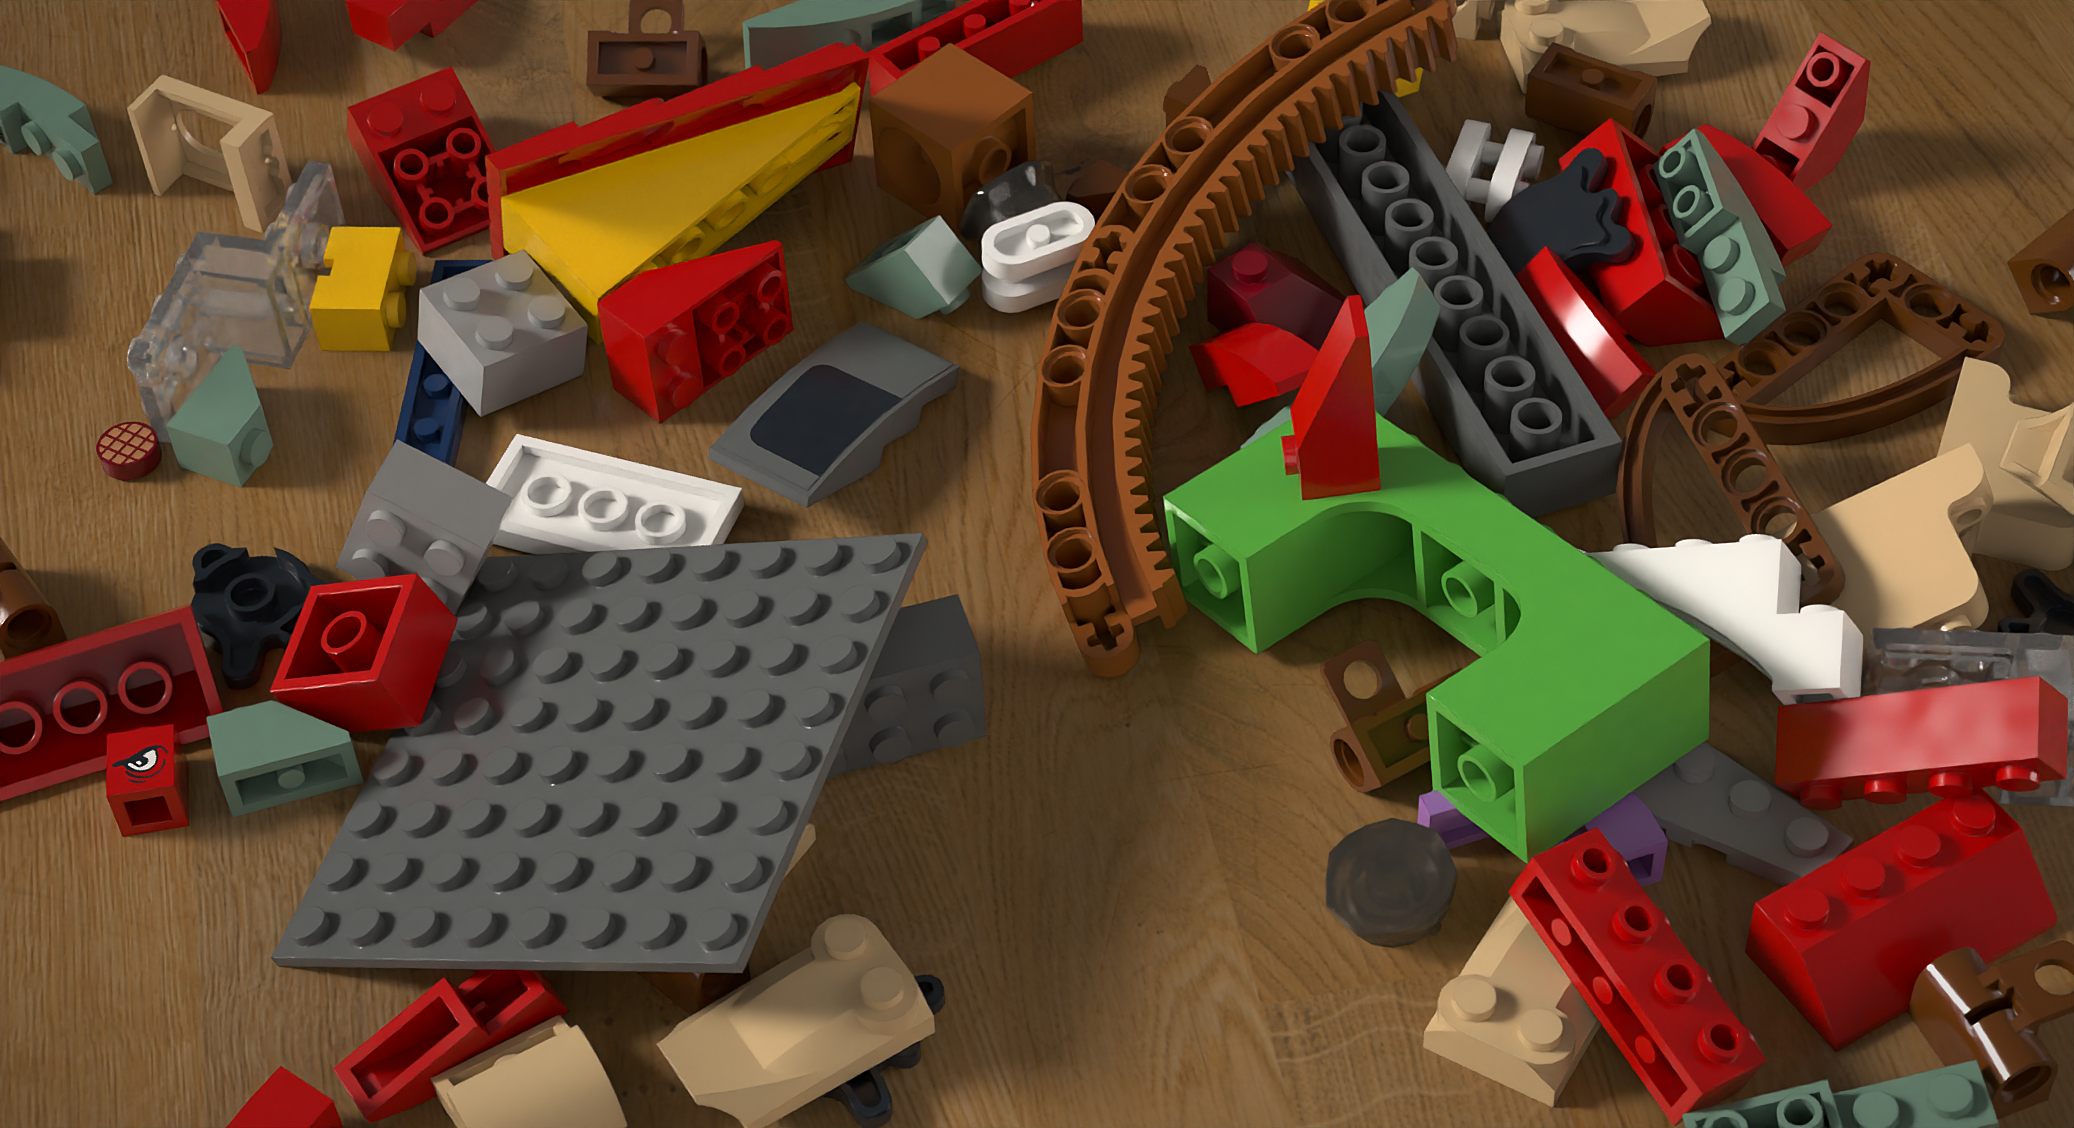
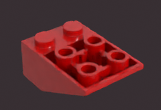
(426, 158)
(694, 325)

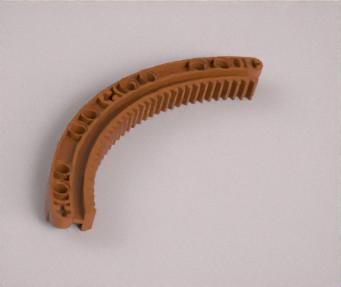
(1140, 268)

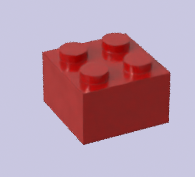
(366, 653)

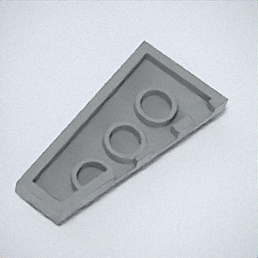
(1732, 810)

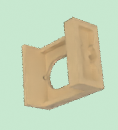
(251, 155)

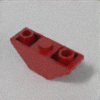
(1817, 113)

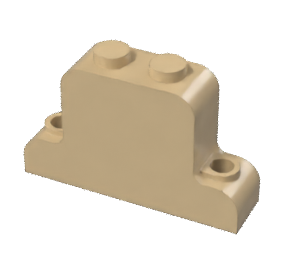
(2022, 522)
(1906, 550)

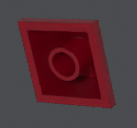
(1271, 290)

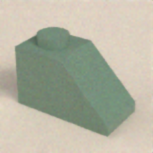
(918, 271)
(222, 424)
(278, 756)

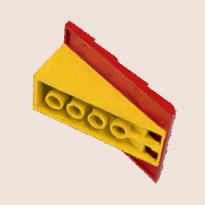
(670, 174)

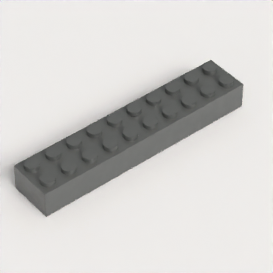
(1491, 362)

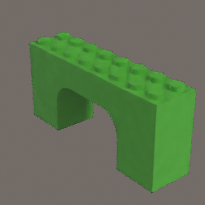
(1577, 670)

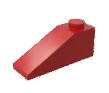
(1335, 414)

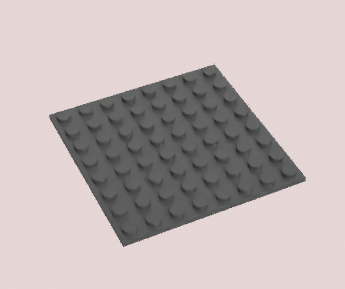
(609, 761)

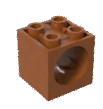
(949, 132)

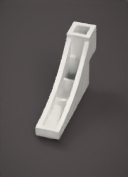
(1750, 604)

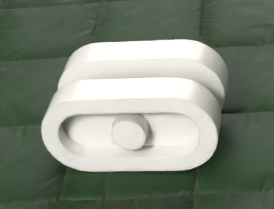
(1514, 163)
(1033, 255)

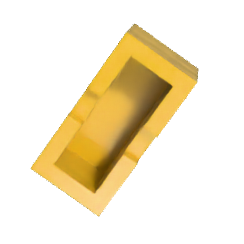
(365, 291)

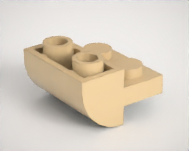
(532, 1082)

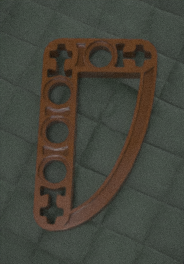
(1895, 290)
(1755, 509)

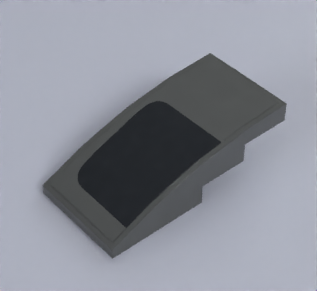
(834, 414)

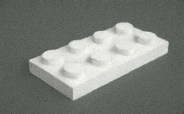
(604, 503)

